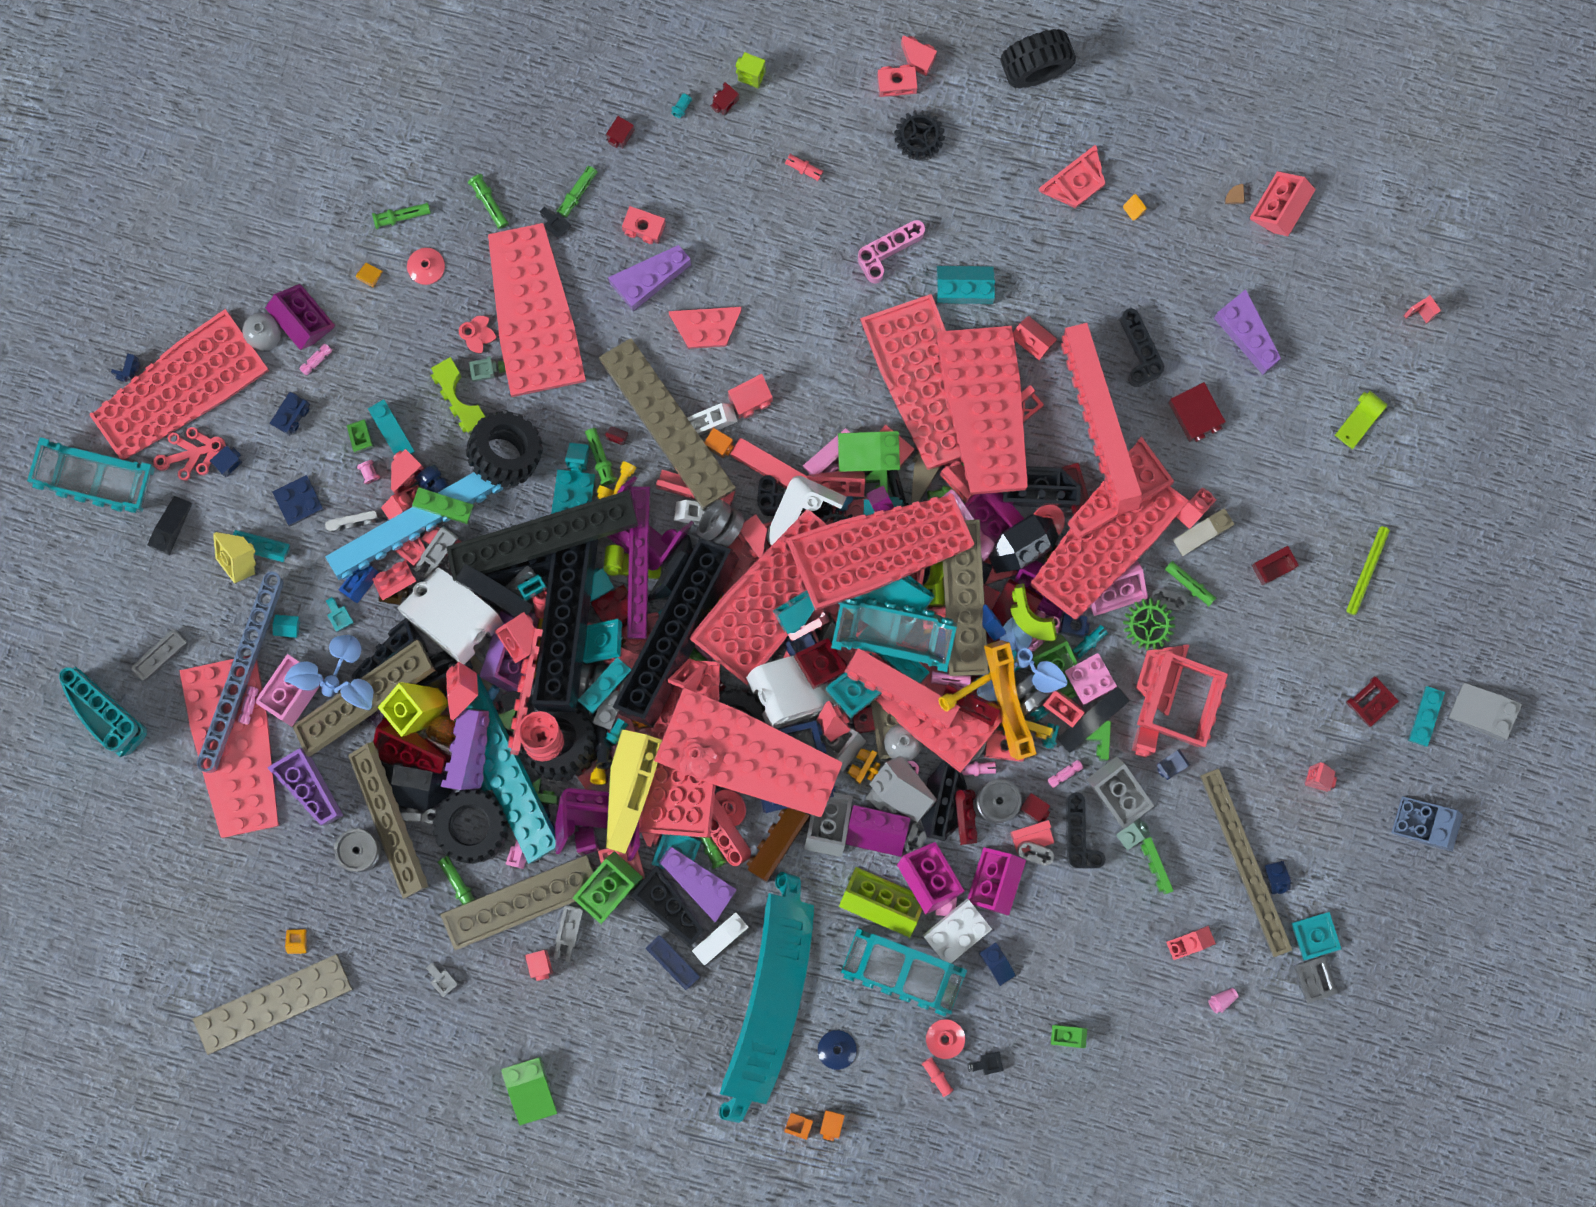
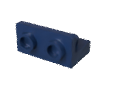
(290, 414)

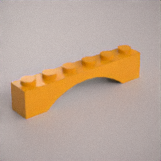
(1002, 673)

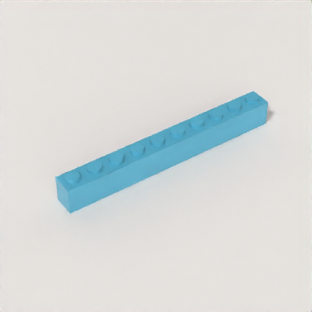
(403, 528)

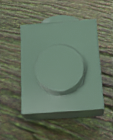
(483, 369)
(1133, 834)

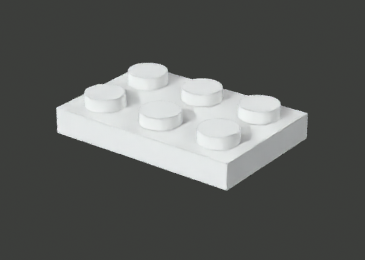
(957, 932)

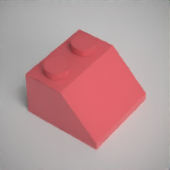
(750, 396)
(403, 471)
(517, 636)
(461, 688)

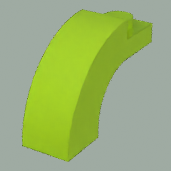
(1030, 623)

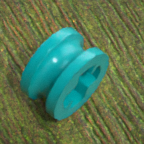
(1039, 713)

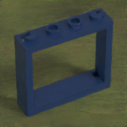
(816, 732)

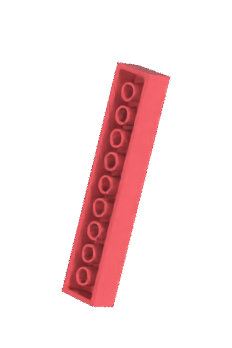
(1101, 418)

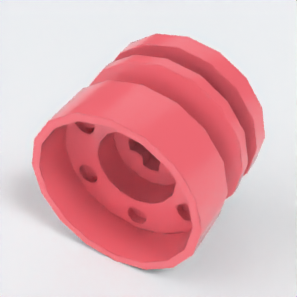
(537, 727)

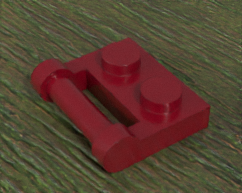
(1376, 706)

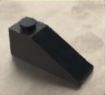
(169, 526)

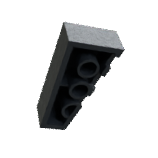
(665, 906)

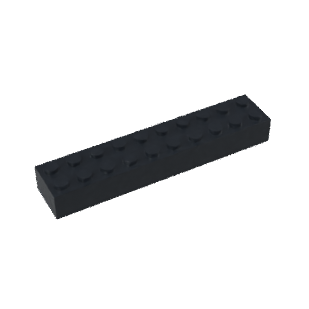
(564, 628)
(669, 640)

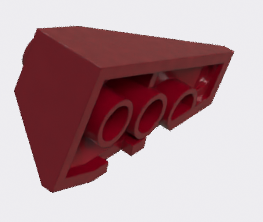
(406, 750)

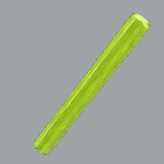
(1368, 570)

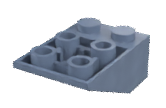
(1427, 823)

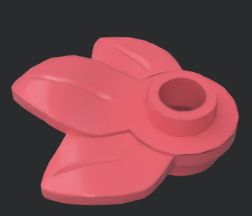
(480, 333)
(700, 762)

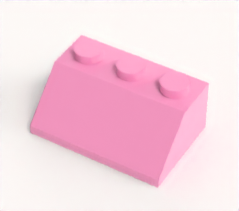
(826, 459)
(1123, 592)
(283, 698)

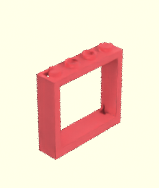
(1155, 690)

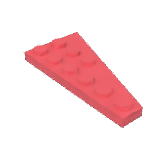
(1097, 510)
(524, 686)

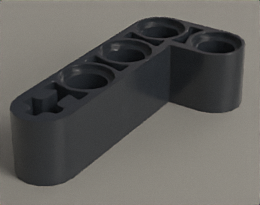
(1139, 344)
(772, 495)
(1081, 832)

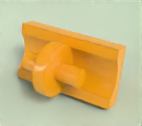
(858, 773)

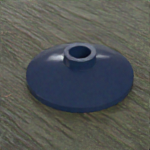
(834, 1039)

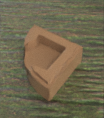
(1235, 195)

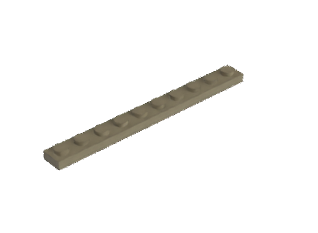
(1246, 863)

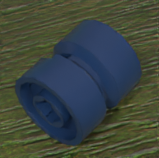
(430, 476)

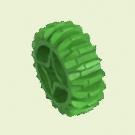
(1166, 625)

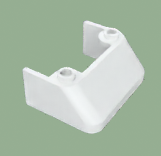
(800, 494)

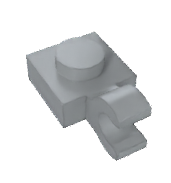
(875, 800)
(413, 816)
(443, 981)

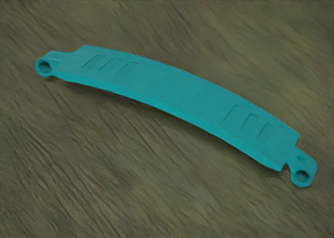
(772, 1001)

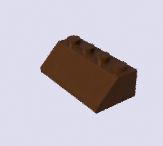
(777, 844)

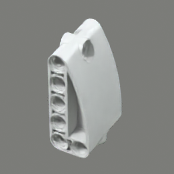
(450, 614)
(786, 693)

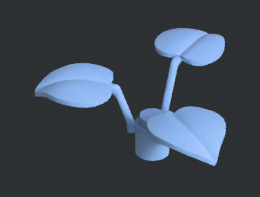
(1047, 675)
(357, 693)

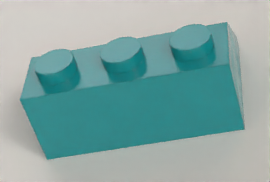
(965, 284)

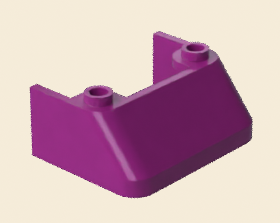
(659, 545)
(586, 809)

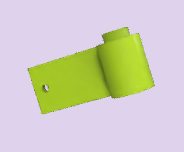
(1361, 419)
(617, 562)

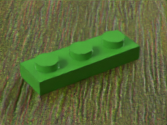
(442, 505)
(1155, 866)

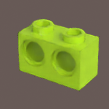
(750, 70)

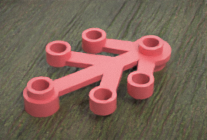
(192, 454)

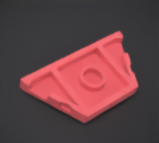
(1077, 180)
(706, 326)
(1171, 680)

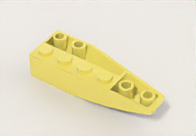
(629, 786)

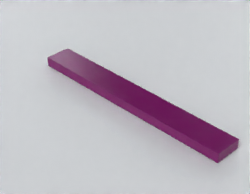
(638, 565)

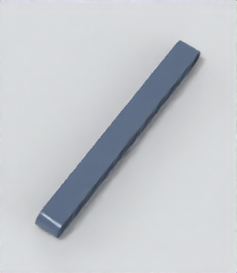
(233, 679)

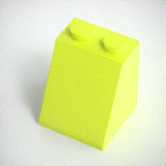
(412, 707)

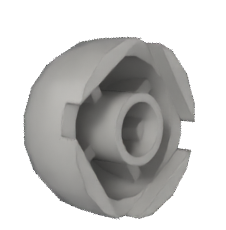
(261, 331)
(901, 743)

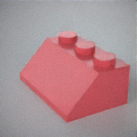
(1283, 203)

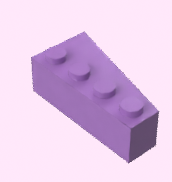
(648, 277)
(1247, 330)
(499, 666)
(467, 750)
(307, 785)
(701, 885)

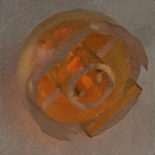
(442, 729)

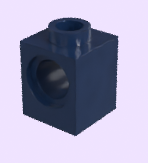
(226, 460)
(1066, 627)

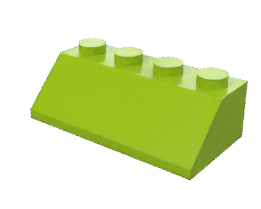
(881, 902)

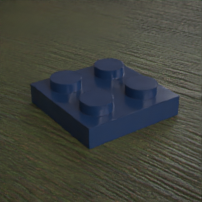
(297, 500)

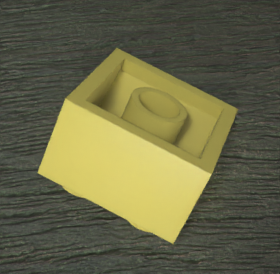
(234, 556)

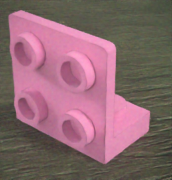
(1090, 679)

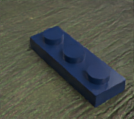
(672, 962)

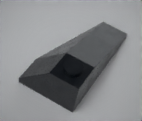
(399, 638)

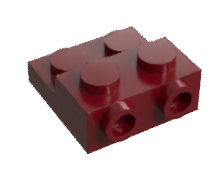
(612, 605)
(820, 663)

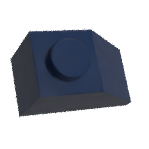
(997, 963)

